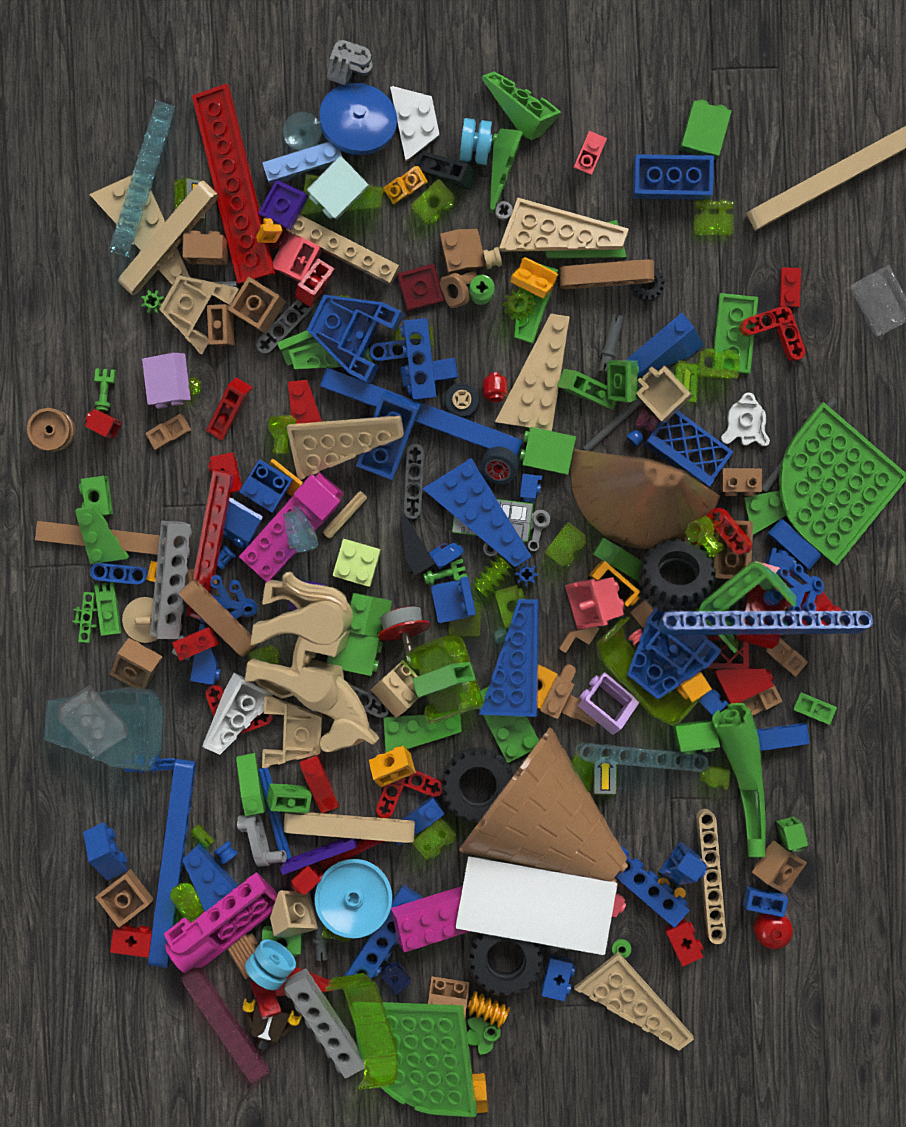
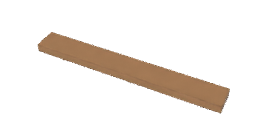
(72, 535)

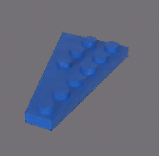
(474, 504)
(515, 676)

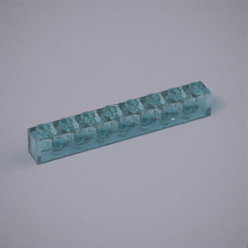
(142, 179)

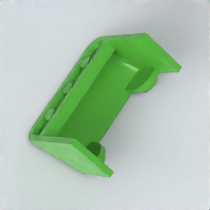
(739, 585)

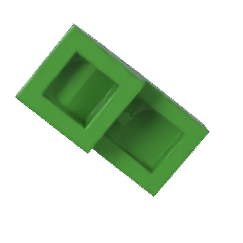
(815, 708)

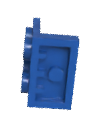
(453, 600)

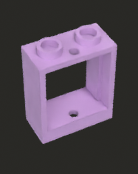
(617, 692)

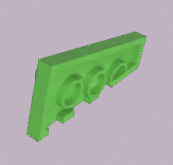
(587, 254)
(527, 329)

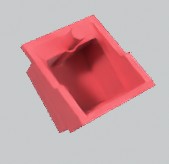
(594, 601)

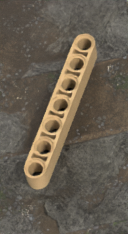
(168, 237)
(349, 826)
(711, 885)

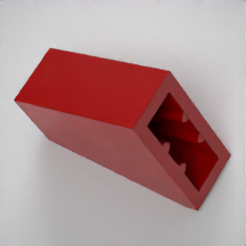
(743, 683)

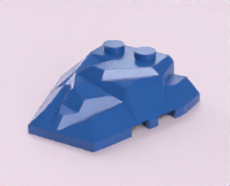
(669, 660)

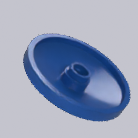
(357, 119)

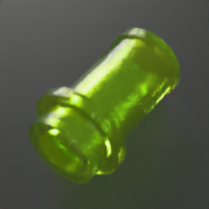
(200, 834)

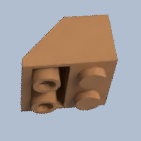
(448, 992)

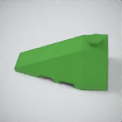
(525, 112)
(504, 152)

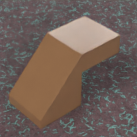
(584, 634)

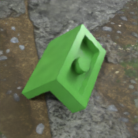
(294, 342)

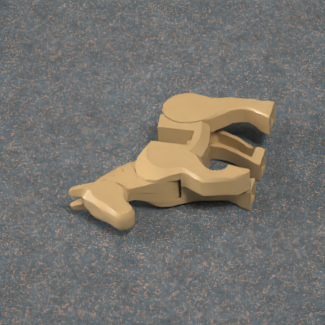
(322, 628)

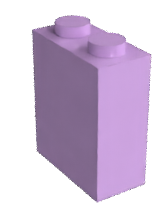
(166, 380)

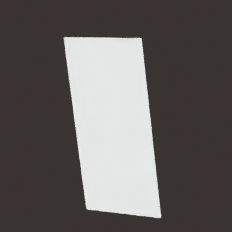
(536, 905)

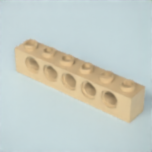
(346, 250)

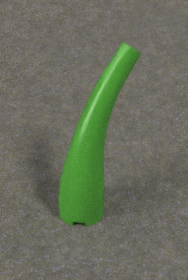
(742, 747)

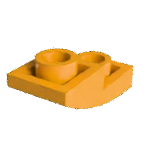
(405, 185)

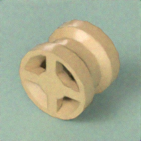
(492, 258)

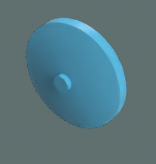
(353, 898)

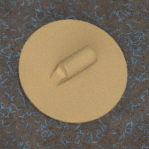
(137, 619)

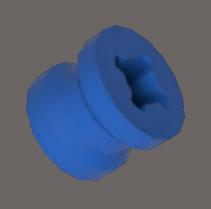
(225, 852)

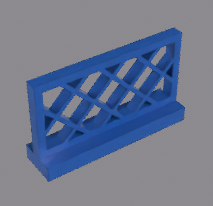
(683, 463)

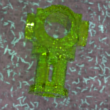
(278, 428)
(705, 537)

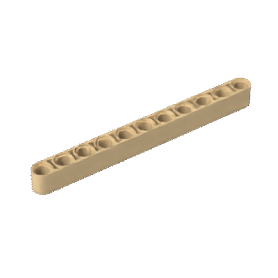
(828, 179)

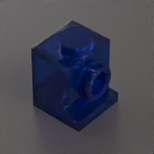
(403, 978)

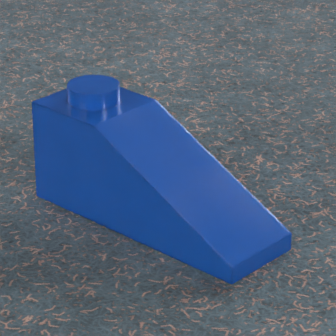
(205, 665)
(425, 814)

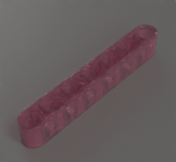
(225, 1024)

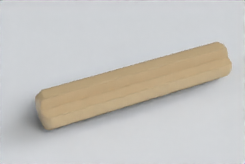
(345, 514)

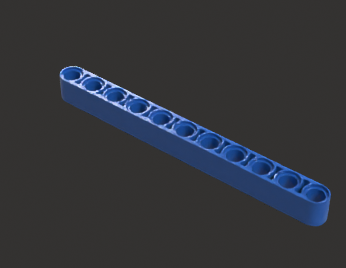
(427, 415)
(774, 619)
(172, 858)

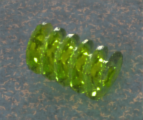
(492, 575)
(187, 901)

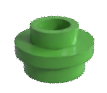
(621, 942)

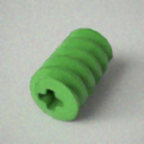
(478, 282)

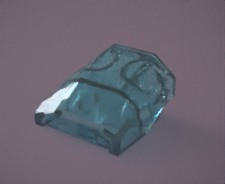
(299, 531)

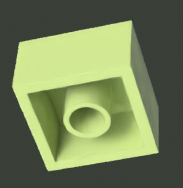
(357, 562)

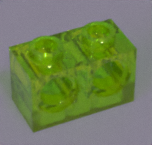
(718, 369)

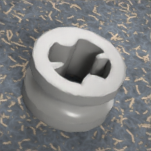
(509, 211)

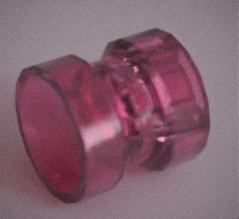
(642, 419)

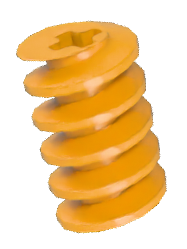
(487, 1009)

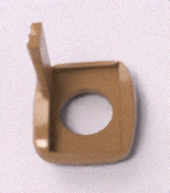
(460, 282)

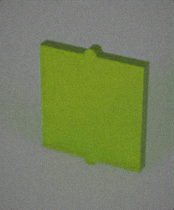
(467, 626)

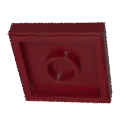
(420, 287)

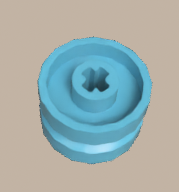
(475, 141)
(270, 964)

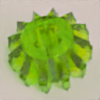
(520, 311)

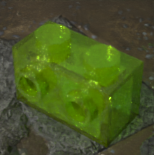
(565, 544)
(434, 837)

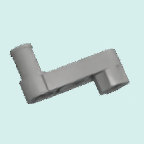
(254, 827)

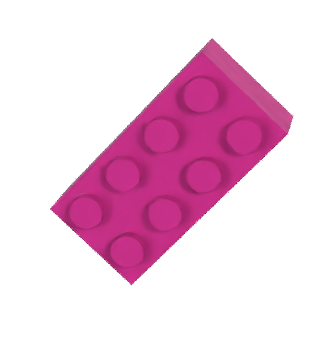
(427, 919)

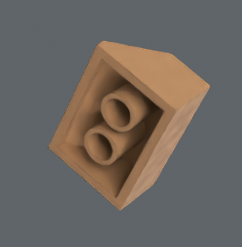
(728, 562)

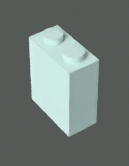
(337, 188)

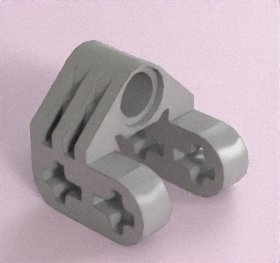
(345, 62)

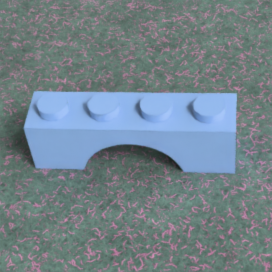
(290, 165)

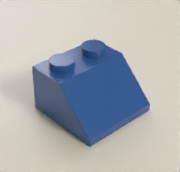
(241, 524)

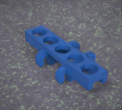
(160, 764)

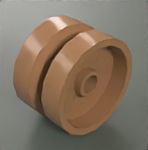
(39, 429)

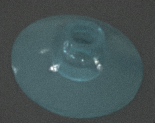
(298, 122)

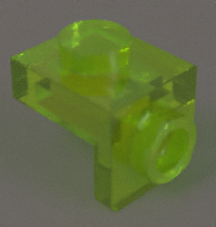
(267, 654)

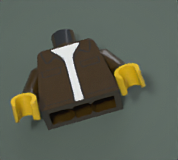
(270, 1028)

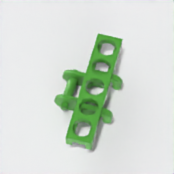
(84, 611)

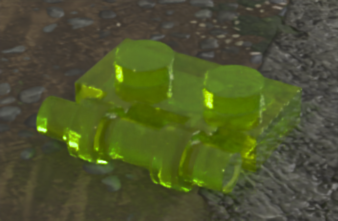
(713, 223)

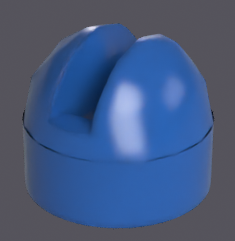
(635, 437)

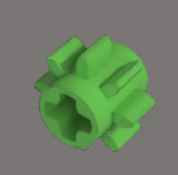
(148, 299)

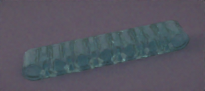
(633, 753)

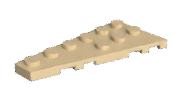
(551, 229)
(536, 390)
(333, 442)
(630, 997)

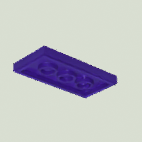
(318, 854)

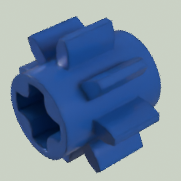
(530, 578)

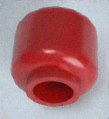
(495, 387)

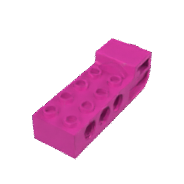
(270, 549)
(220, 926)

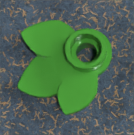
(479, 1036)

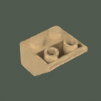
(397, 689)

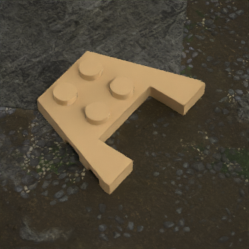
(186, 303)
(300, 732)

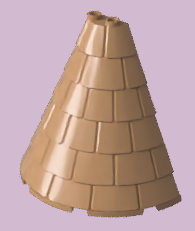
(637, 498)
(548, 821)

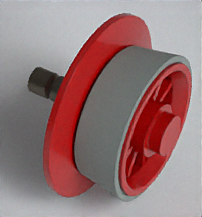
(403, 624)

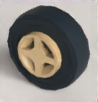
(466, 395)

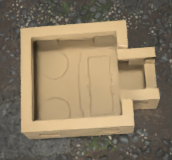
(663, 393)

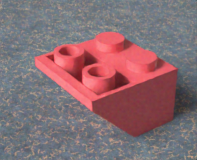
(296, 257)

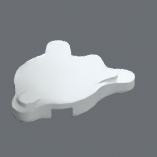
(746, 421)

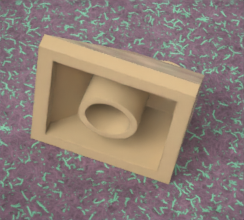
(292, 914)

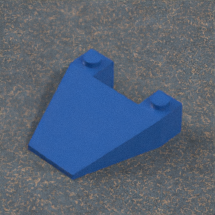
(347, 328)

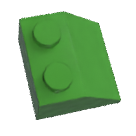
(622, 380)
(367, 614)

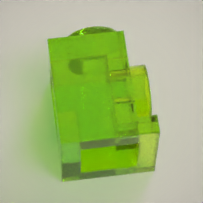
(716, 776)

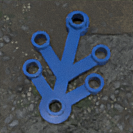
(812, 585)
(227, 602)

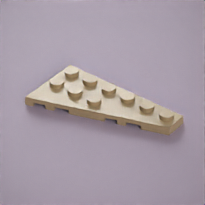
(111, 201)

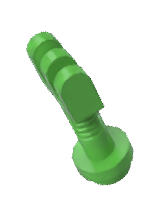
(102, 405)
(430, 577)

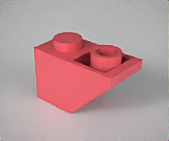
(590, 153)

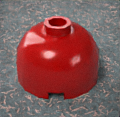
(773, 931)

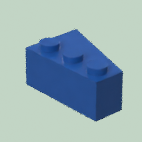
(683, 866)
(208, 876)

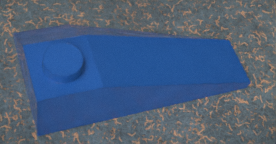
(668, 346)

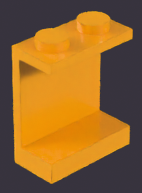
(602, 567)

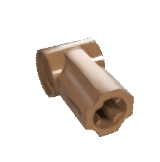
(573, 711)

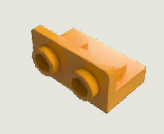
(534, 278)

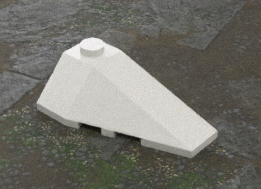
(236, 710)

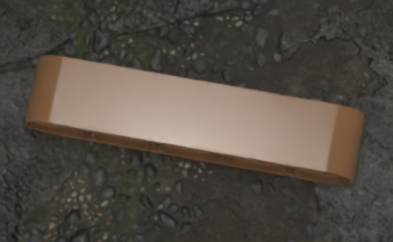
(607, 274)
(217, 617)

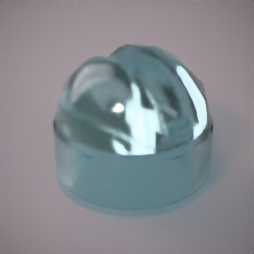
(499, 636)

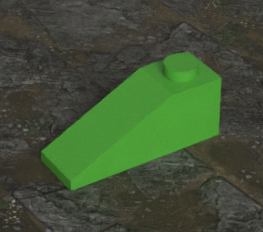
(585, 387)
(618, 558)
(250, 785)

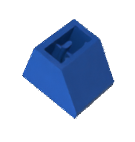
(266, 486)

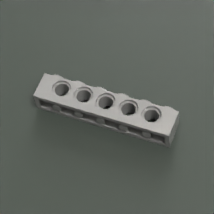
(165, 570)
(304, 983)

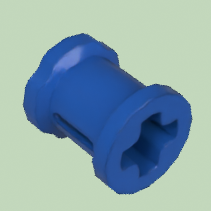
(229, 555)

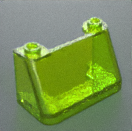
(437, 655)

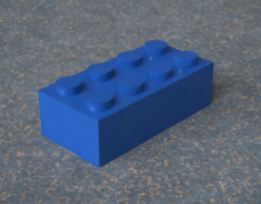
(672, 177)
(386, 458)

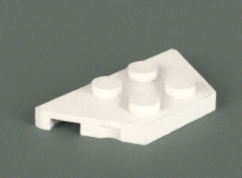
(415, 120)

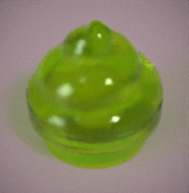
(194, 386)

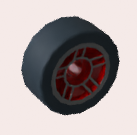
(499, 465)

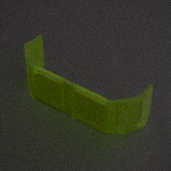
(618, 656)
(372, 1029)

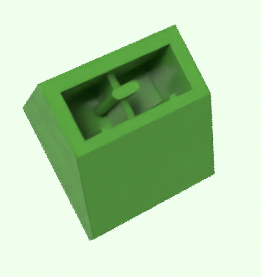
(696, 736)

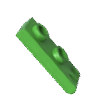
(108, 609)

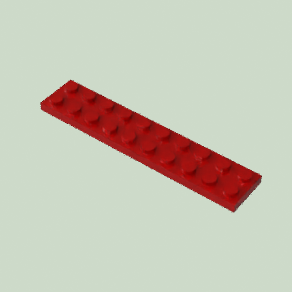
(232, 182)

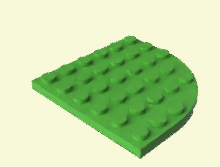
(834, 483)
(431, 1058)

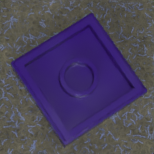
(283, 204)

